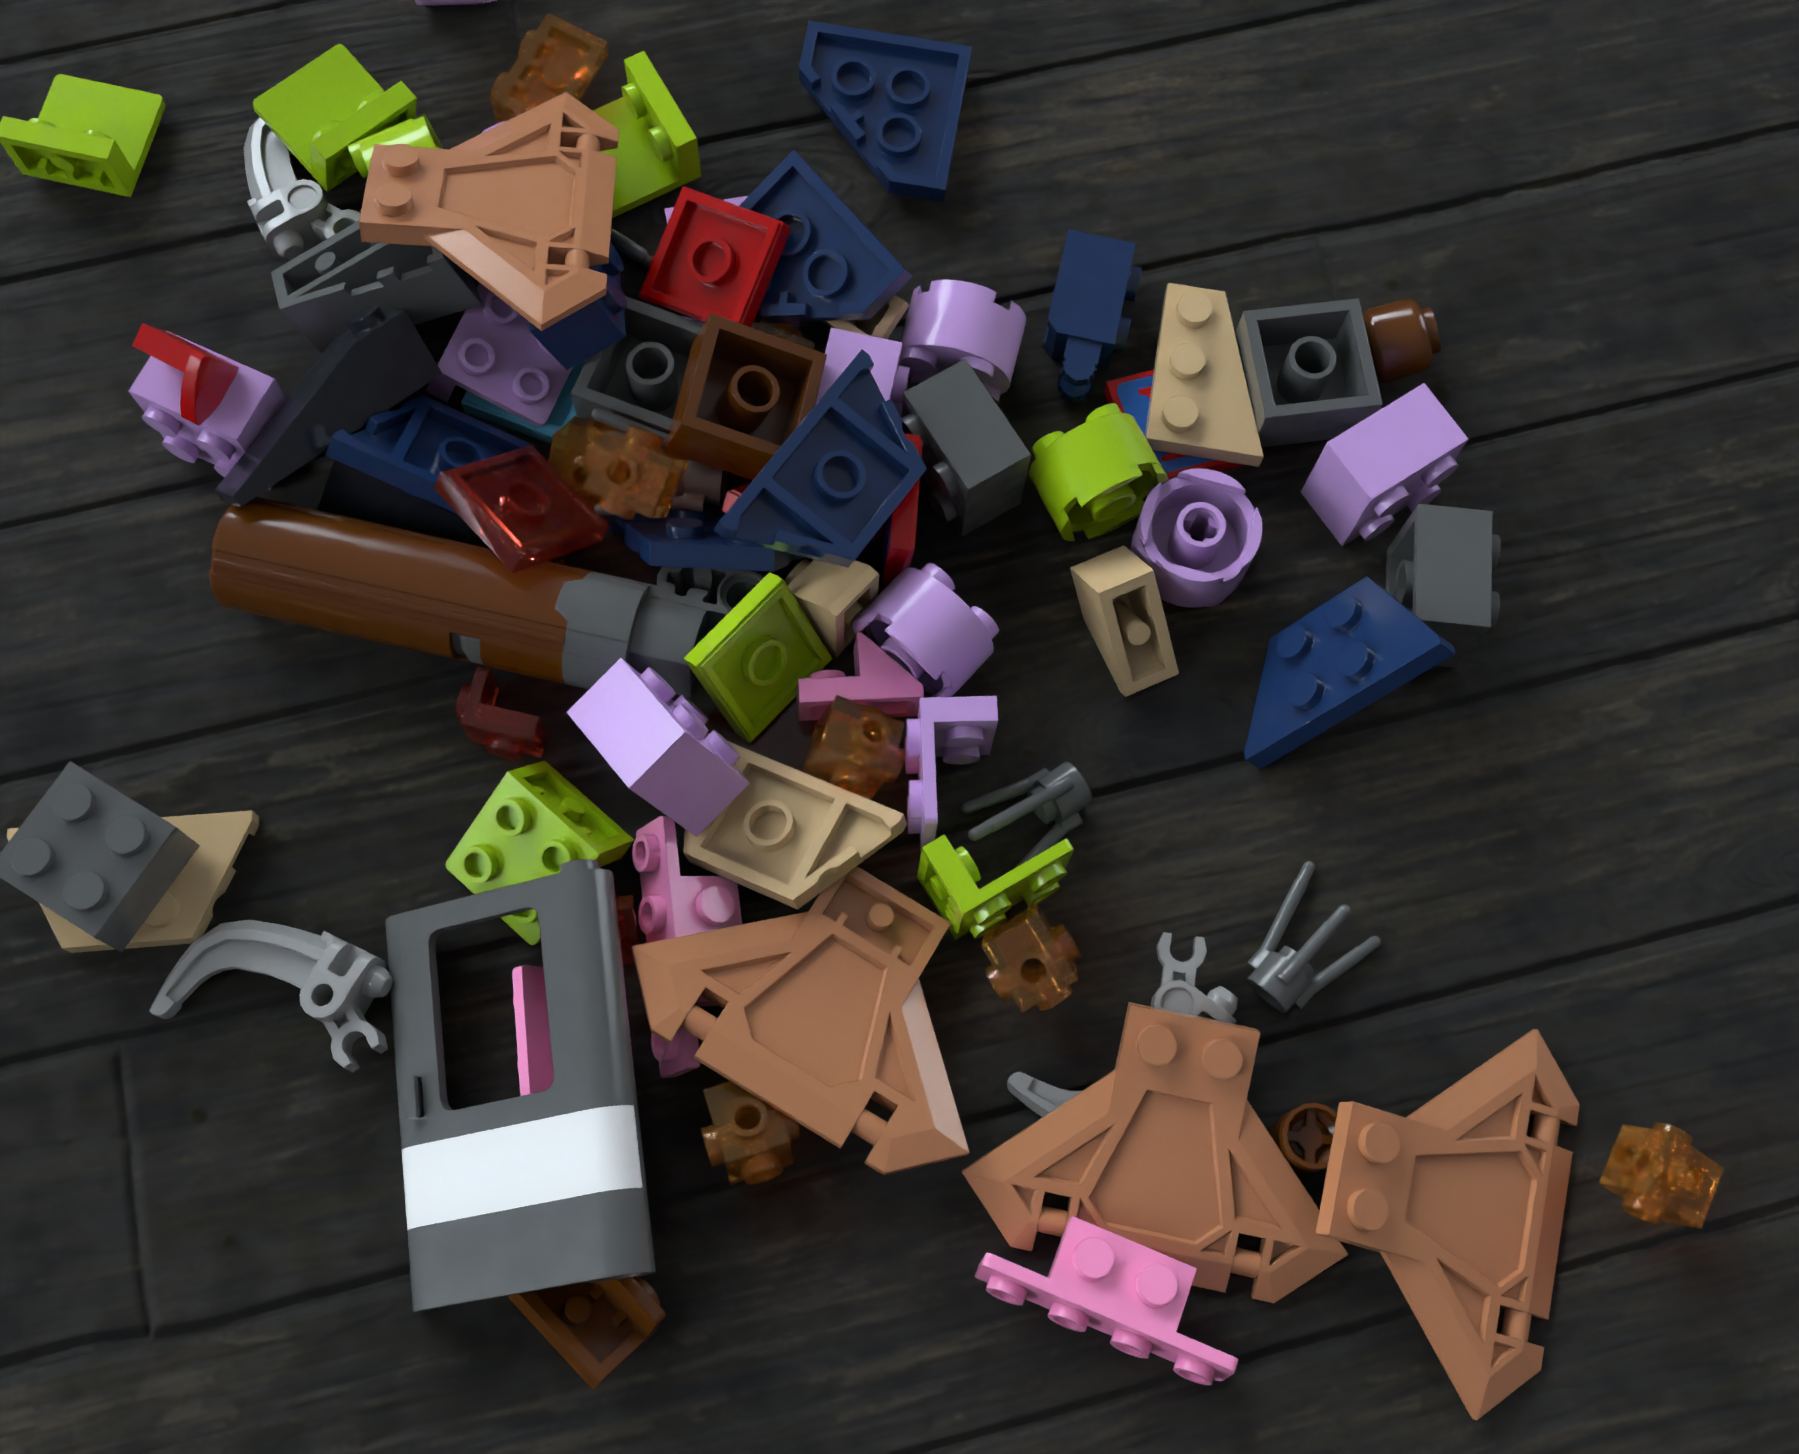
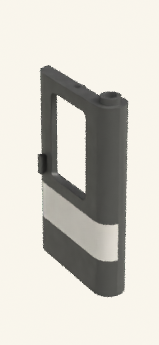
(539, 1181)

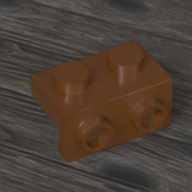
(594, 1322)

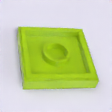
(757, 656)

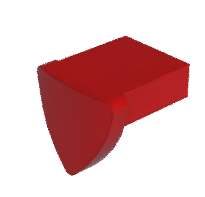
(205, 374)

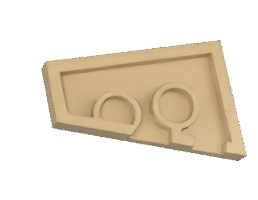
(1199, 382)

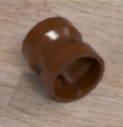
(1314, 1137)

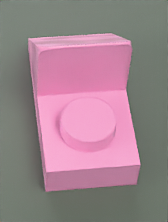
(876, 683)

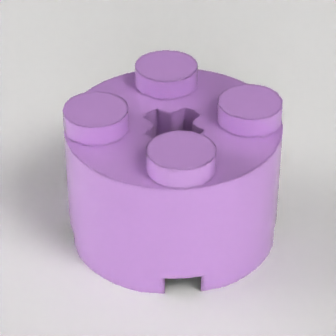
(957, 324)
(1215, 512)
(929, 629)

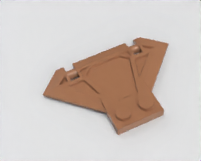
(509, 207)
(820, 1017)
(1166, 1160)
(1464, 1210)

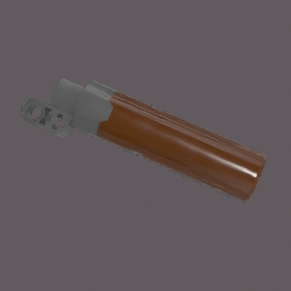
(462, 598)

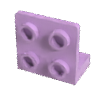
(500, 362)
(946, 728)

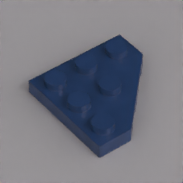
(890, 100)
(830, 260)

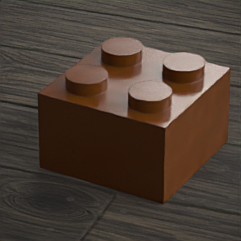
(742, 396)

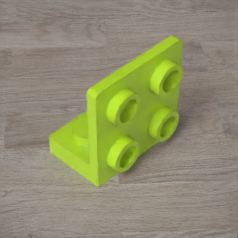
(328, 109)
(86, 135)
(654, 142)
(528, 832)
(951, 879)

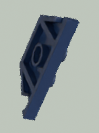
(417, 444)
(831, 476)
(690, 541)
(1336, 666)

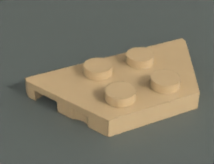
(790, 832)
(189, 901)

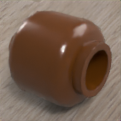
(1401, 338)

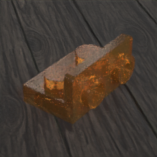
(548, 64)

